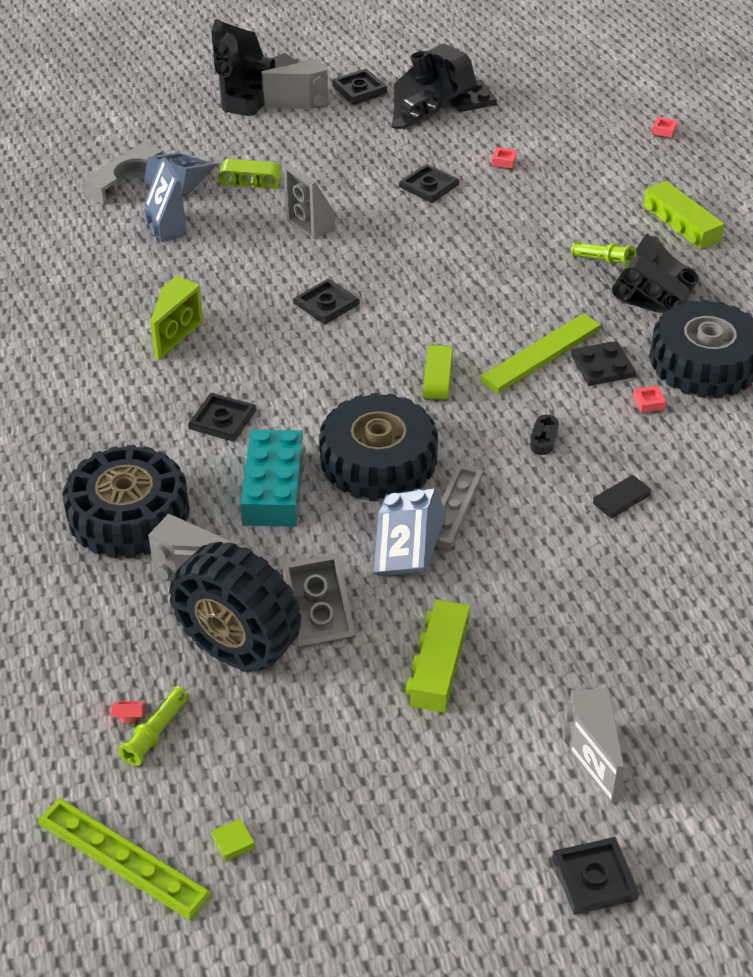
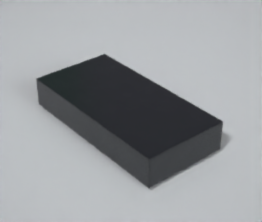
(622, 496)

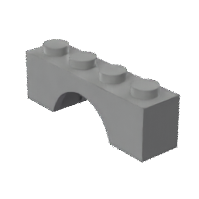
(103, 183)

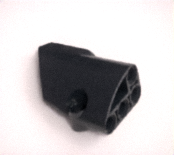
(239, 66)
(431, 82)
(654, 278)

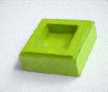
(233, 839)

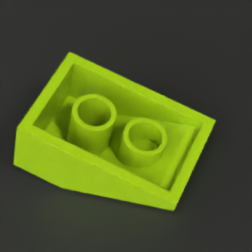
(175, 314)

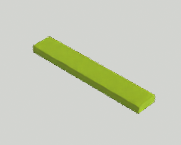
(540, 353)
(125, 858)

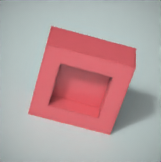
(664, 127)
(504, 157)
(649, 399)
(128, 710)

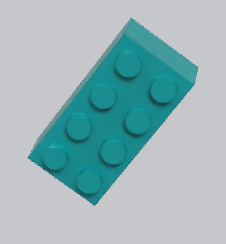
(272, 478)

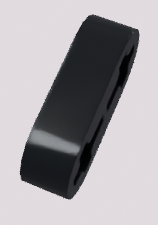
(548, 435)

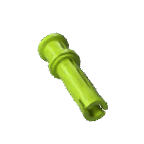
(612, 253)
(147, 735)

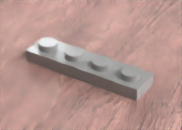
(457, 502)

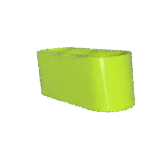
(237, 173)
(437, 372)

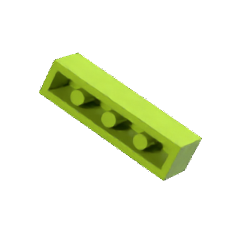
(683, 215)
(439, 656)

